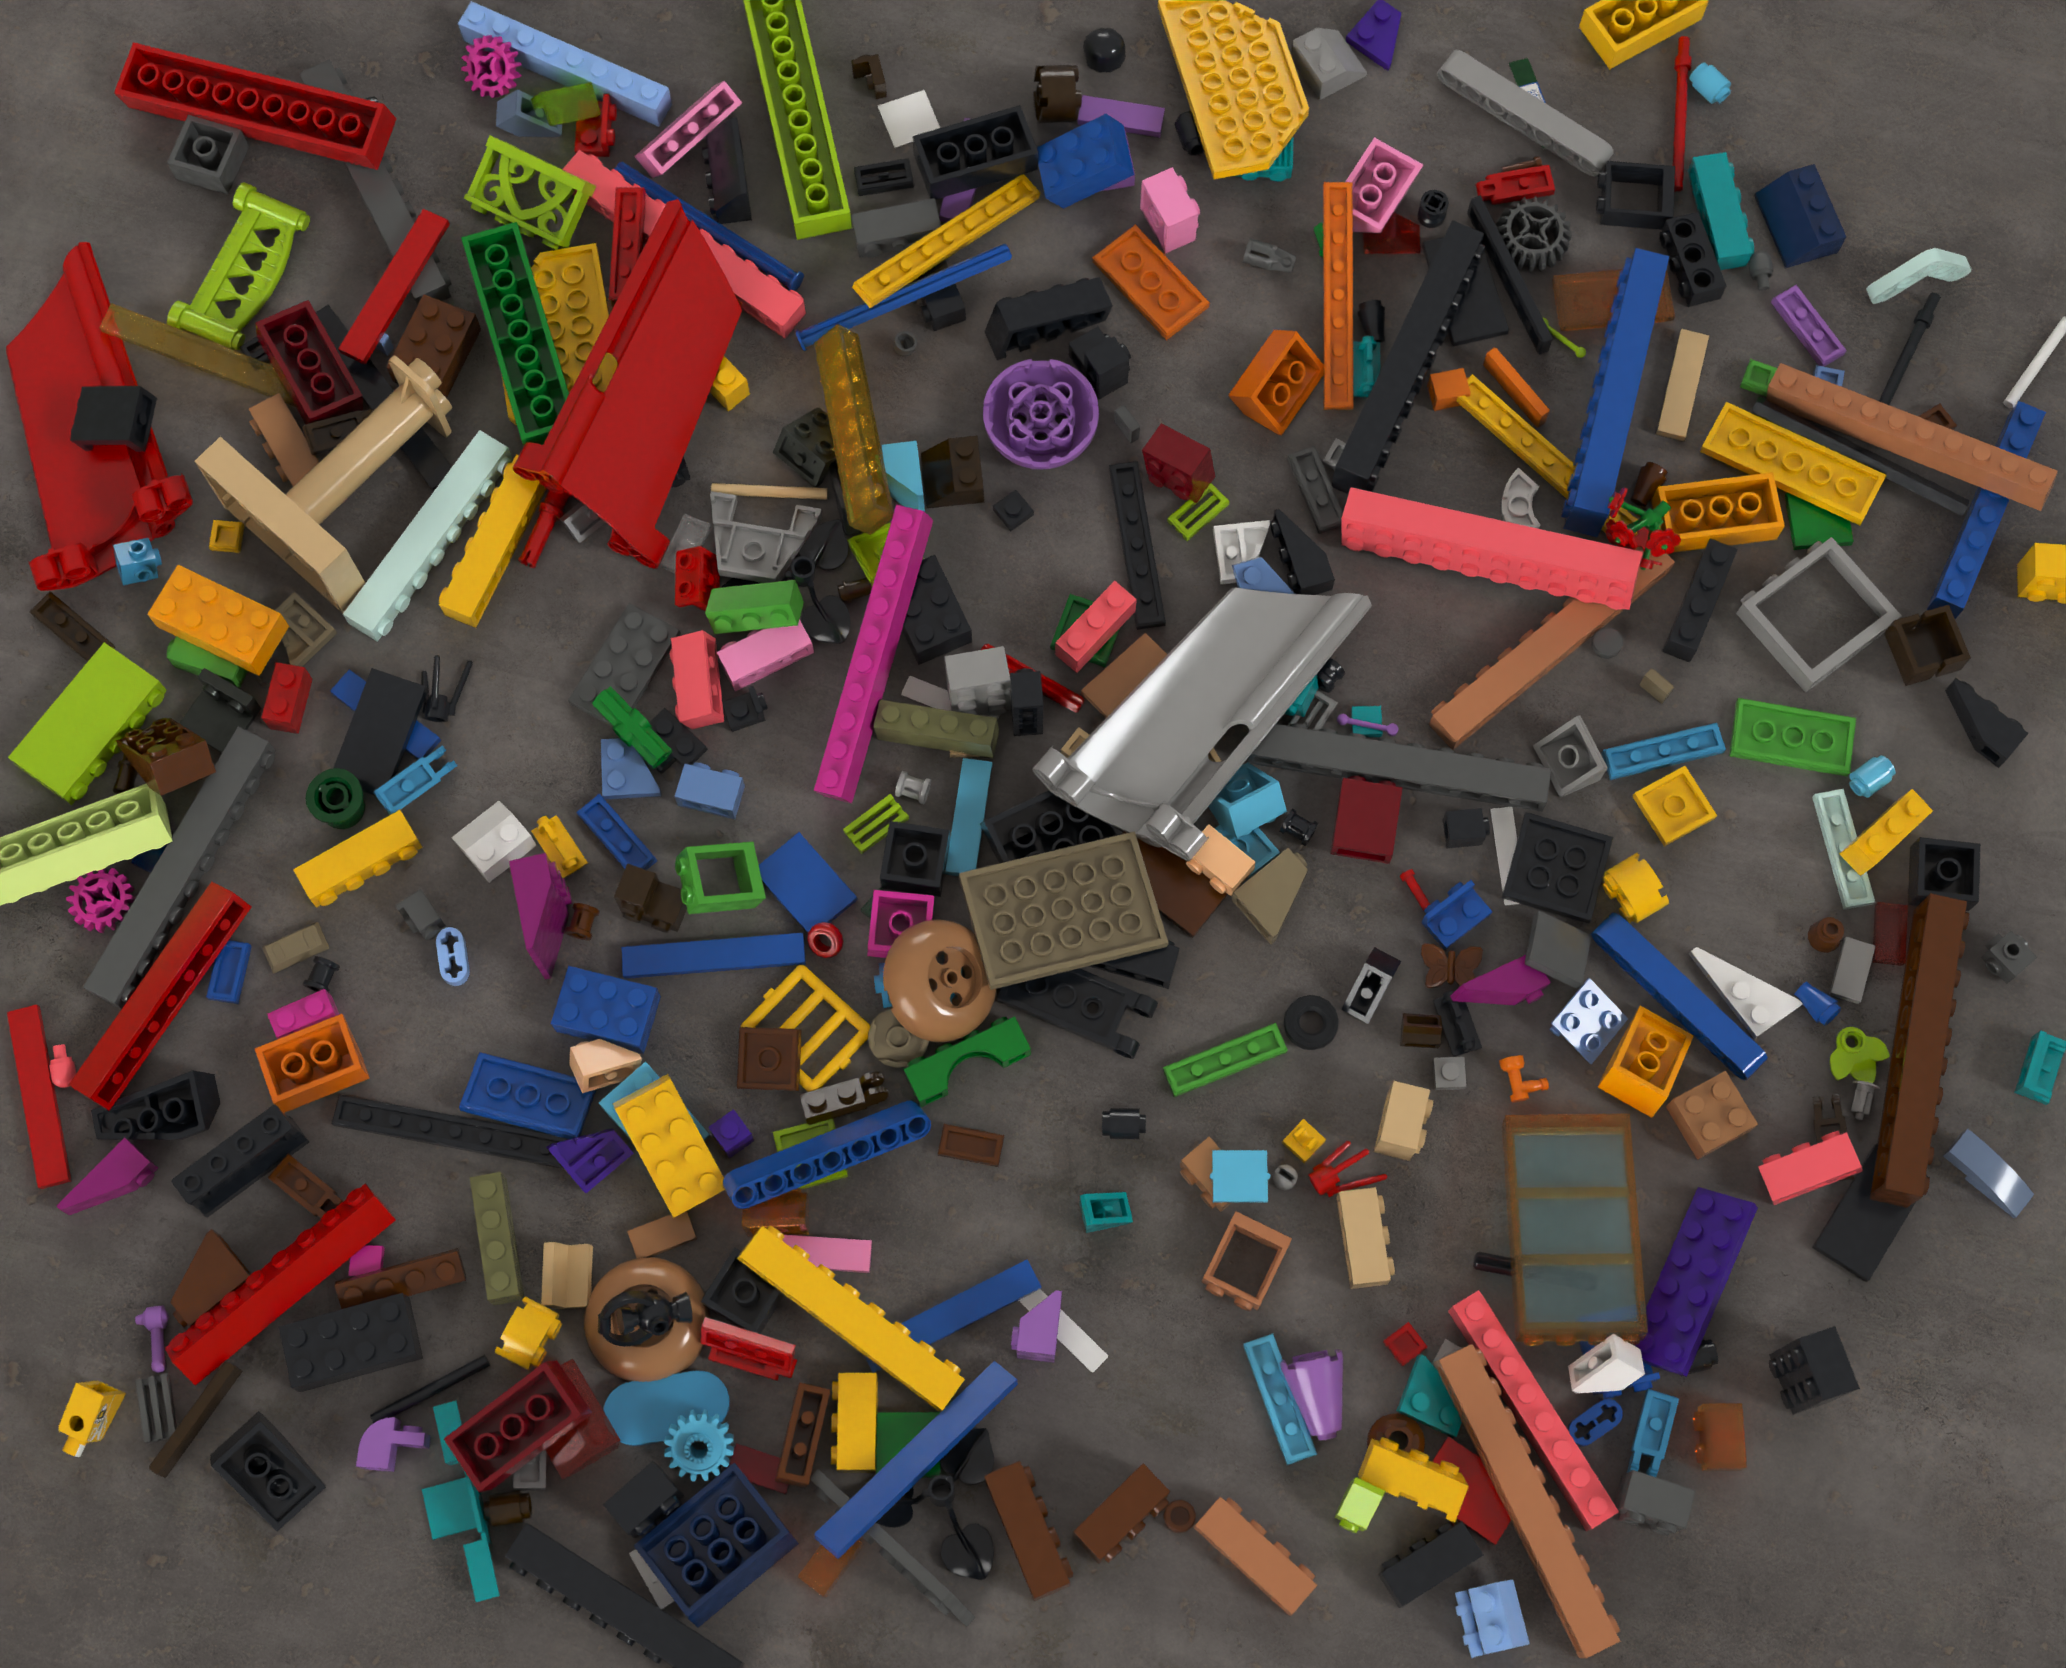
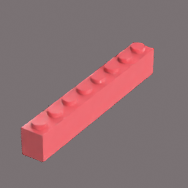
(1534, 1412)

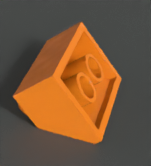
(1278, 381)
(311, 1063)

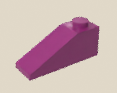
(1504, 985)
(115, 1175)

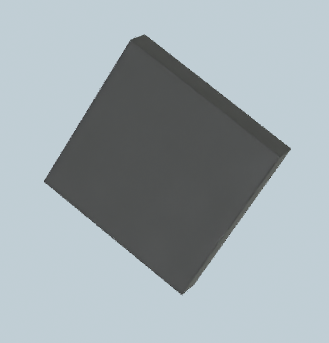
(1558, 949)

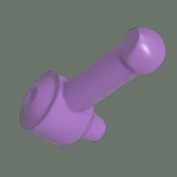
(155, 1319)

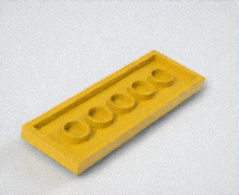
(1796, 462)

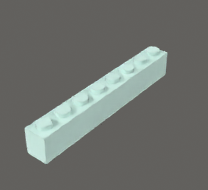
(428, 536)

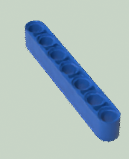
(1679, 996)
(812, 1153)

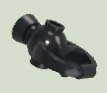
(651, 1314)

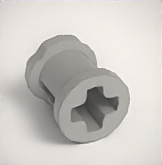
(913, 787)

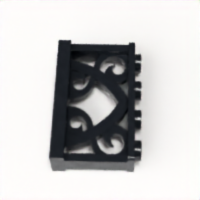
(240, 1161)

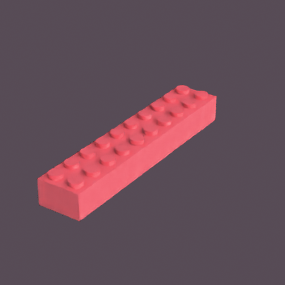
(1490, 548)

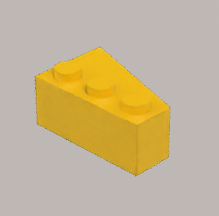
(1414, 1477)

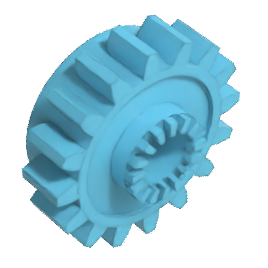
(701, 1428)

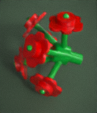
(1648, 527)

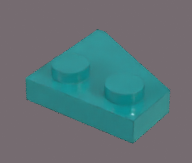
(1428, 1400)

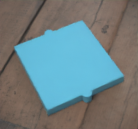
(1240, 1176)

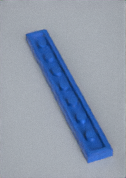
(915, 1459)

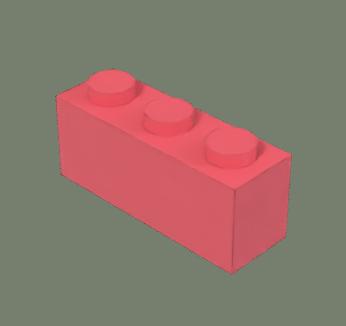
(1095, 626)
(696, 680)
(1810, 1167)

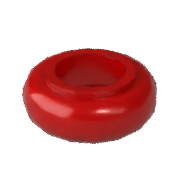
(830, 931)

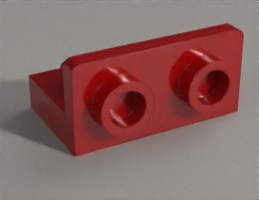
(595, 134)
(695, 577)

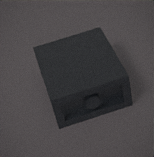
(113, 417)

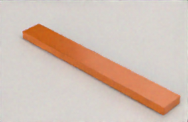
(1338, 295)

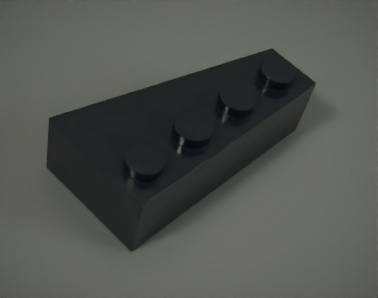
(1046, 315)

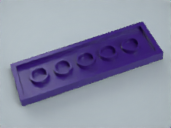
(1694, 1279)

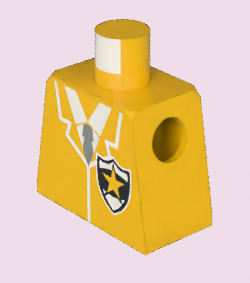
(89, 1414)

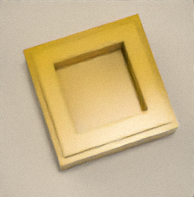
(226, 536)

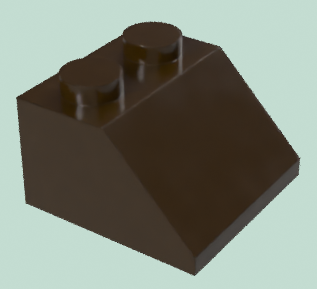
(953, 473)

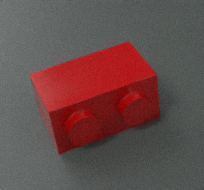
(287, 698)

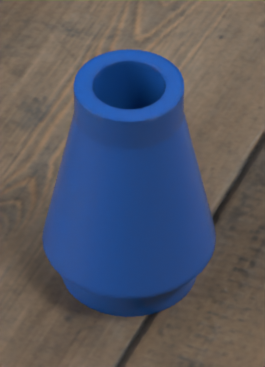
(1818, 1004)

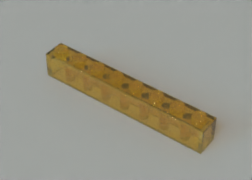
(854, 430)

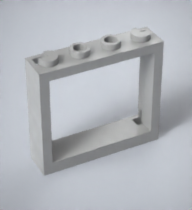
(1782, 650)

